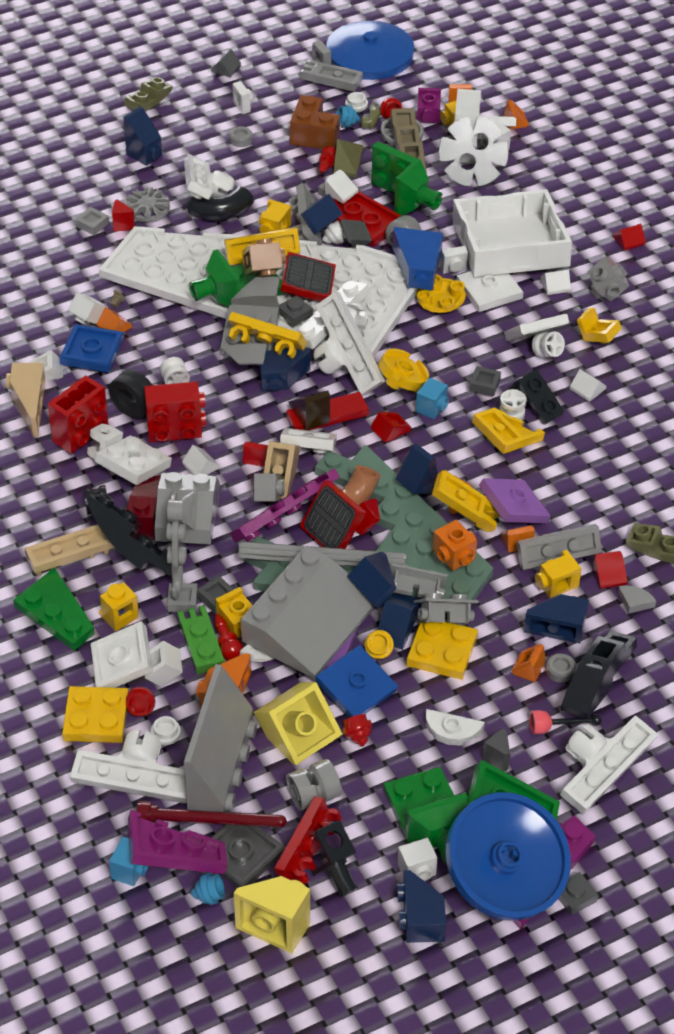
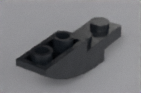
(122, 529)
(596, 673)

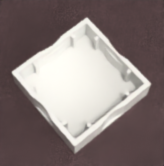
(511, 233)

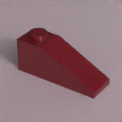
(143, 503)

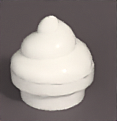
(334, 234)

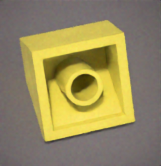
(298, 722)
(274, 911)

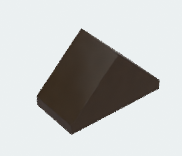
(312, 409)

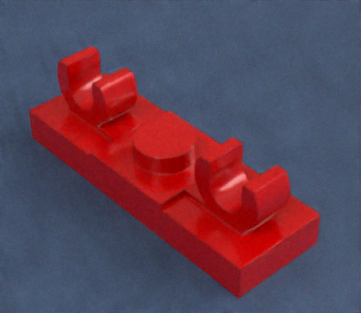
(303, 843)

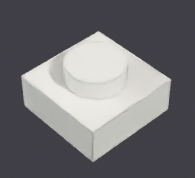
(242, 97)
(453, 259)

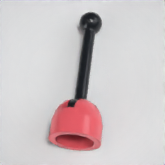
(541, 722)

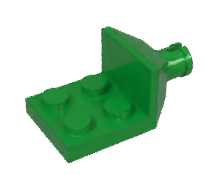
(403, 177)
(222, 280)
(425, 806)

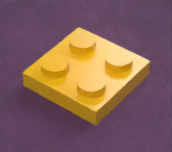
(442, 648)
(95, 714)

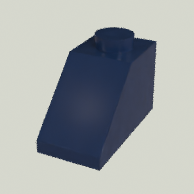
(141, 137)
(282, 372)
(558, 618)

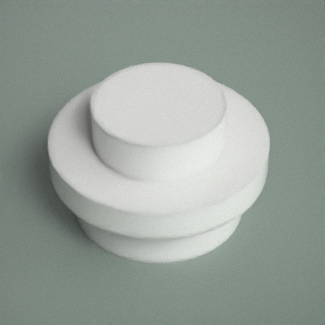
(357, 101)
(166, 729)

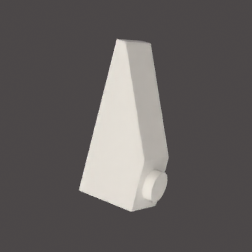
(468, 106)

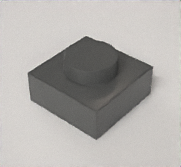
(295, 310)
(485, 381)
(213, 590)
(578, 894)

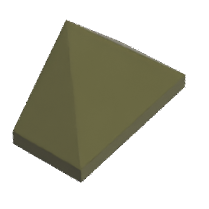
(348, 157)

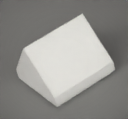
(556, 282)
(586, 386)
(199, 461)

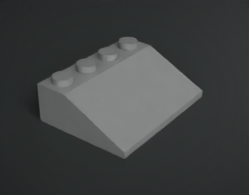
(306, 613)
(218, 746)

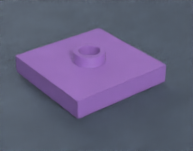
(514, 500)

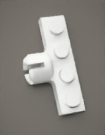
(204, 183)
(353, 293)
(346, 346)
(603, 760)
(132, 770)

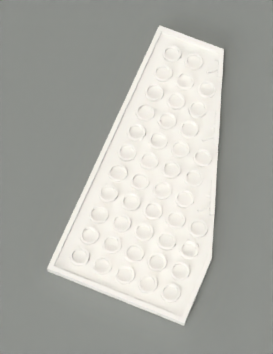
(169, 261)

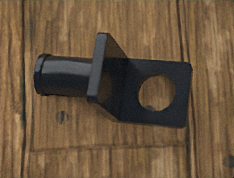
(336, 858)

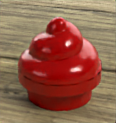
(387, 105)
(140, 701)
(357, 729)

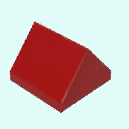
(122, 217)
(630, 237)
(254, 453)
(371, 517)

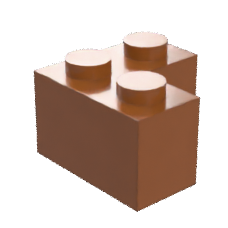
(311, 126)

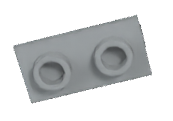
(425, 581)
(457, 608)

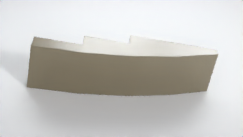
(407, 133)

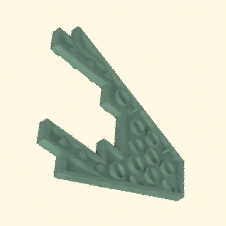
(411, 528)

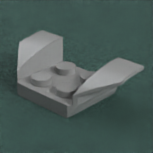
(259, 302)

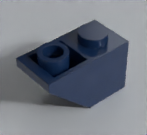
(423, 910)

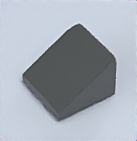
(356, 232)

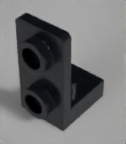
(539, 396)

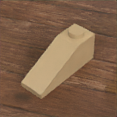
(27, 390)

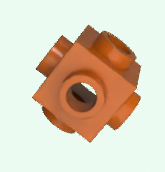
(454, 545)

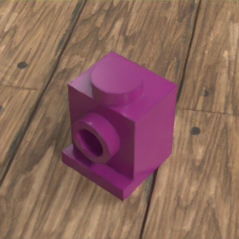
(429, 105)

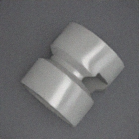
(318, 781)

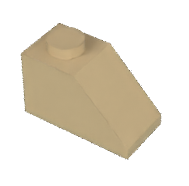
(282, 459)

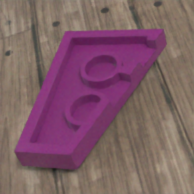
(163, 847)

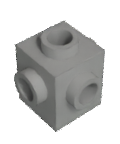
(608, 278)

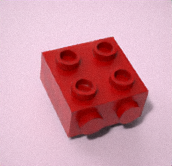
(175, 411)
(76, 413)

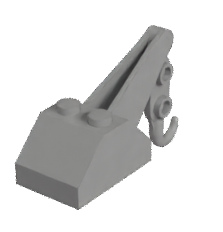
(185, 515)

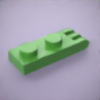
(200, 639)

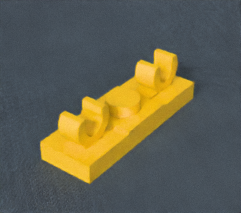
(287, 237)
(266, 333)

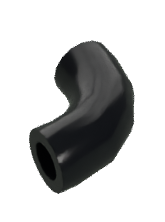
(221, 207)

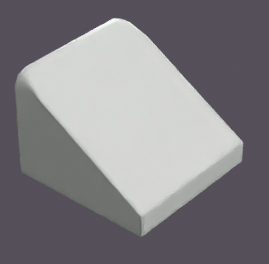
(340, 187)
(52, 365)

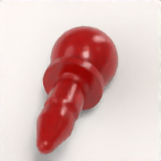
(327, 158)
(228, 640)

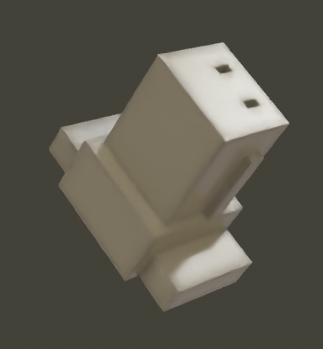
(117, 299)

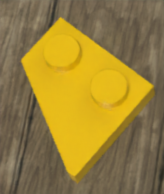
(505, 431)

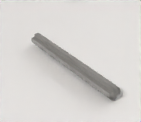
(287, 553)

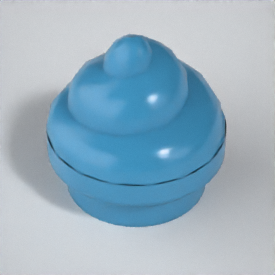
(348, 116)
(209, 889)

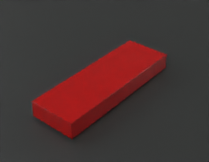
(341, 410)

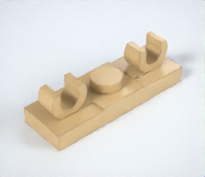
(67, 549)

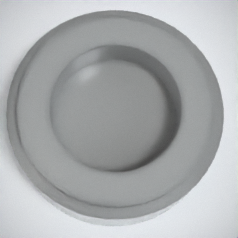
(240, 136)
(560, 668)

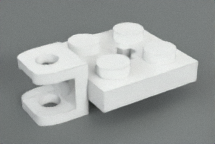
(126, 456)

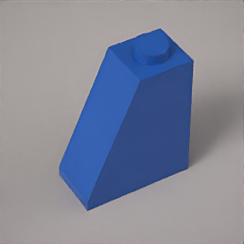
(418, 255)

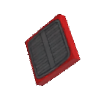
(307, 277)
(332, 517)

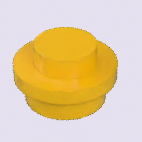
(379, 644)

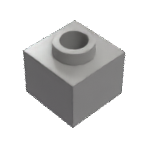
(268, 486)

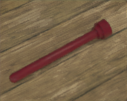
(153, 812)

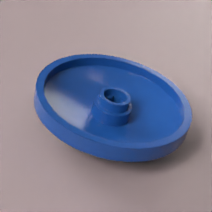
(372, 48)
(508, 856)

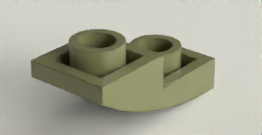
(150, 94)
(651, 542)

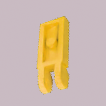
(465, 500)

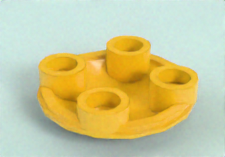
(444, 297)

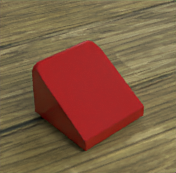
(390, 426)
(610, 569)

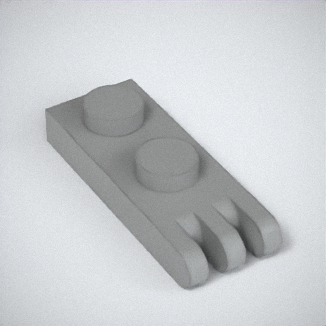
(331, 75)

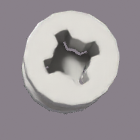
(554, 341)
(174, 371)
(513, 403)

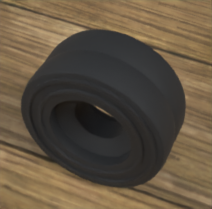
(129, 393)

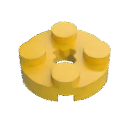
(402, 371)

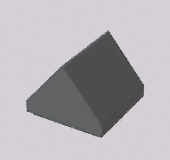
(227, 64)
(497, 750)

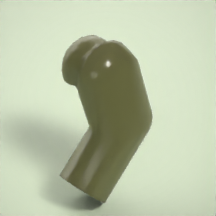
(374, 114)

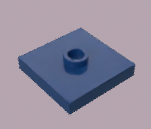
(91, 348)
(356, 683)

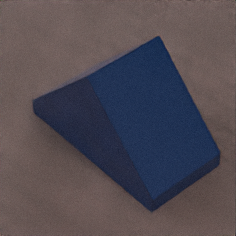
(321, 213)
(418, 471)
(374, 578)
(399, 617)

